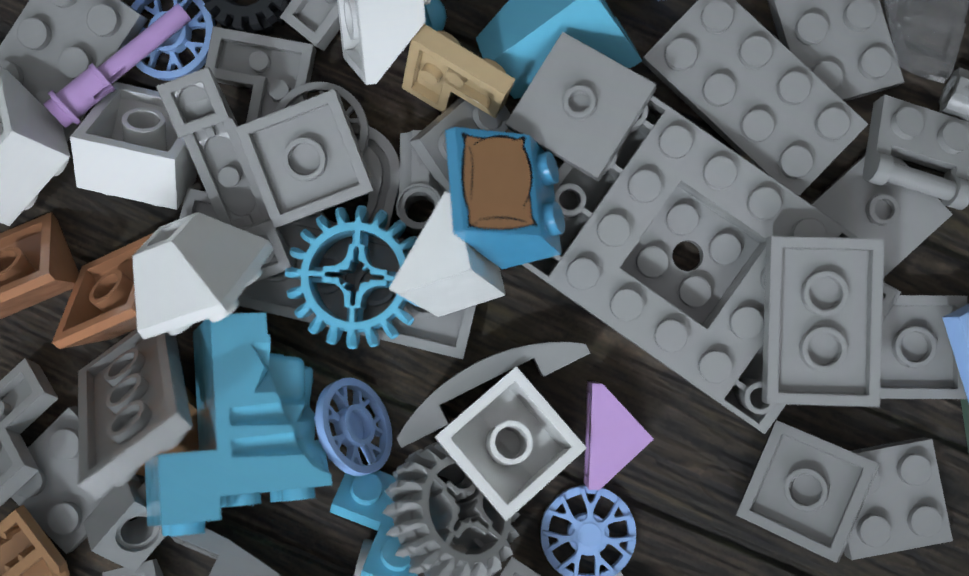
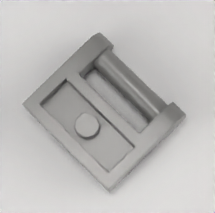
(923, 139)

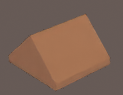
(34, 264)
(101, 300)

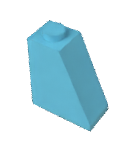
(528, 30)

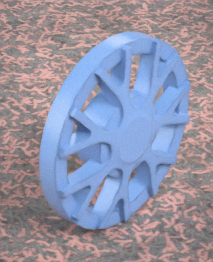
(178, 41)
(353, 426)
(588, 532)

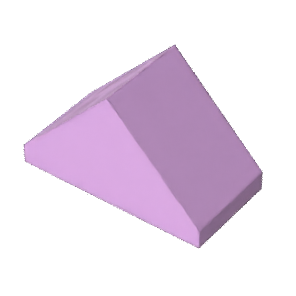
(610, 436)

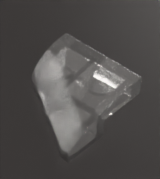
(927, 35)

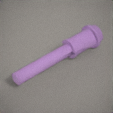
(97, 82)

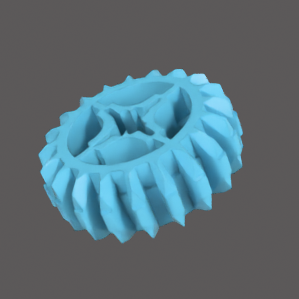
(355, 302)

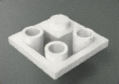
(193, 273)

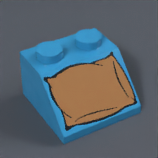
(503, 195)

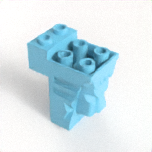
(251, 431)

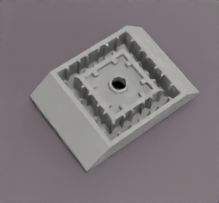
(620, 240)

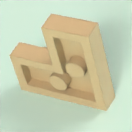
(443, 68)

